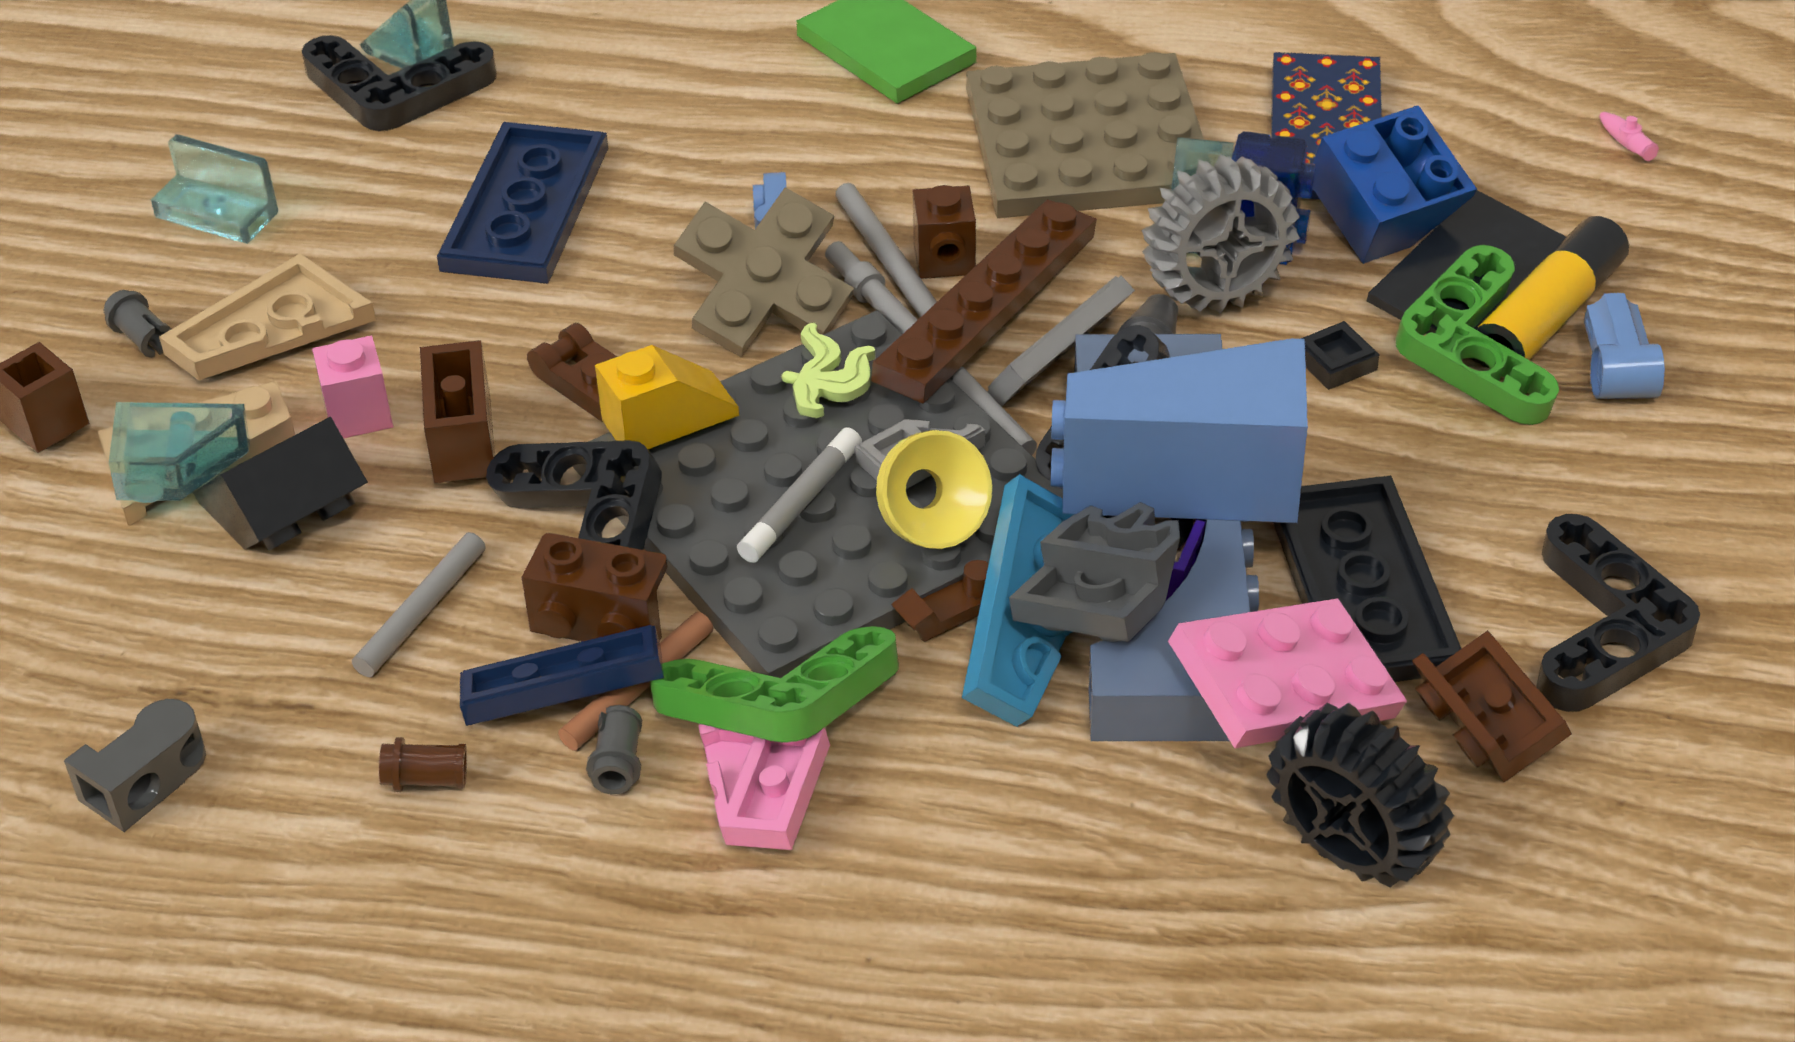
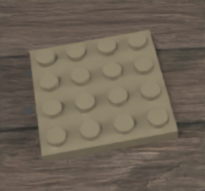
(1081, 131)

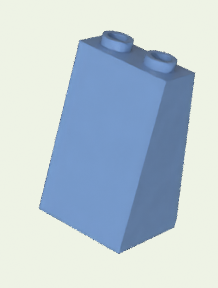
(1187, 435)

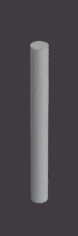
(885, 248)

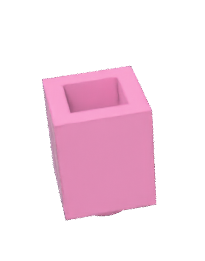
(353, 386)

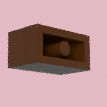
(457, 411)

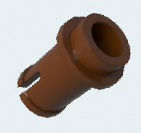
(422, 765)

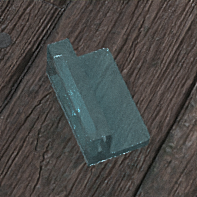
(216, 190)

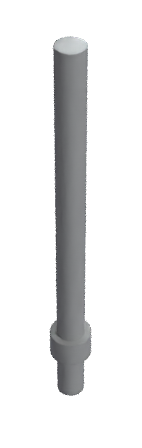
(870, 288)

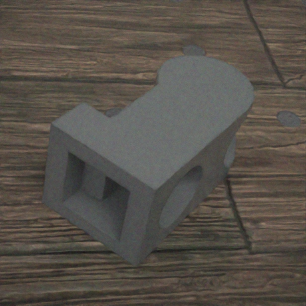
(140, 764)

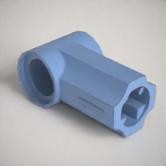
(1621, 355)

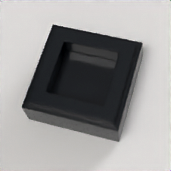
(1339, 355)

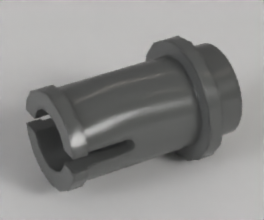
(130, 314)
(614, 762)

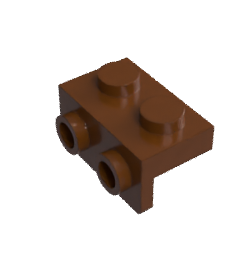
(591, 588)
(1494, 705)

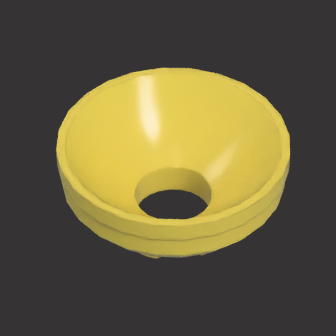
(960, 496)

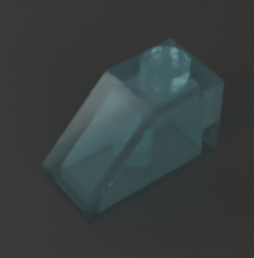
(173, 447)

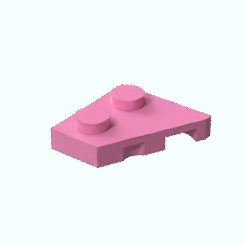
(761, 785)

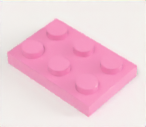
(1279, 665)

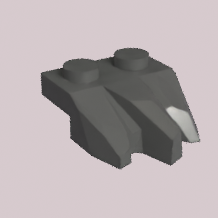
(1101, 574)

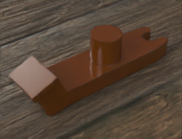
(947, 606)

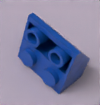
(1389, 182)

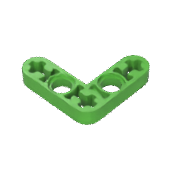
(1457, 339)
(774, 706)

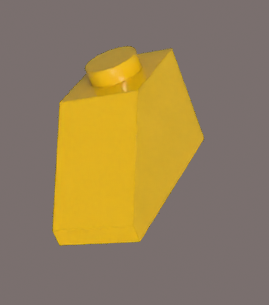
(659, 397)

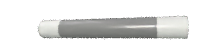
(798, 495)

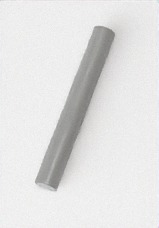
(418, 605)

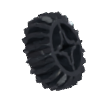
(1360, 794)

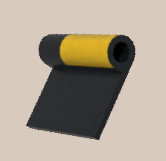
(1549, 277)

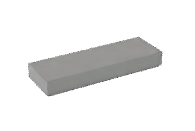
(1059, 340)

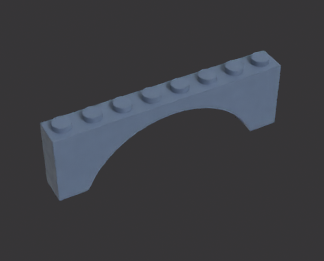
(1140, 684)

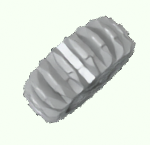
(1208, 219)

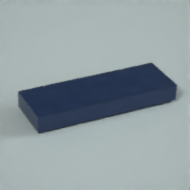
(560, 675)

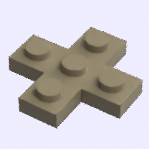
(762, 271)

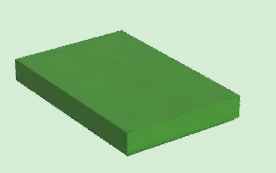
(887, 44)

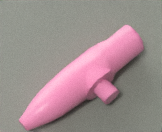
(1629, 135)

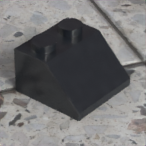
(284, 485)

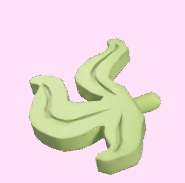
(820, 380)

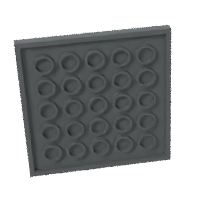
(839, 557)

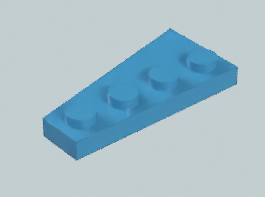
(1008, 657)

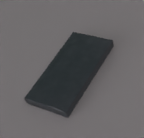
(1363, 550)

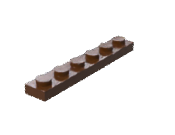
(983, 301)

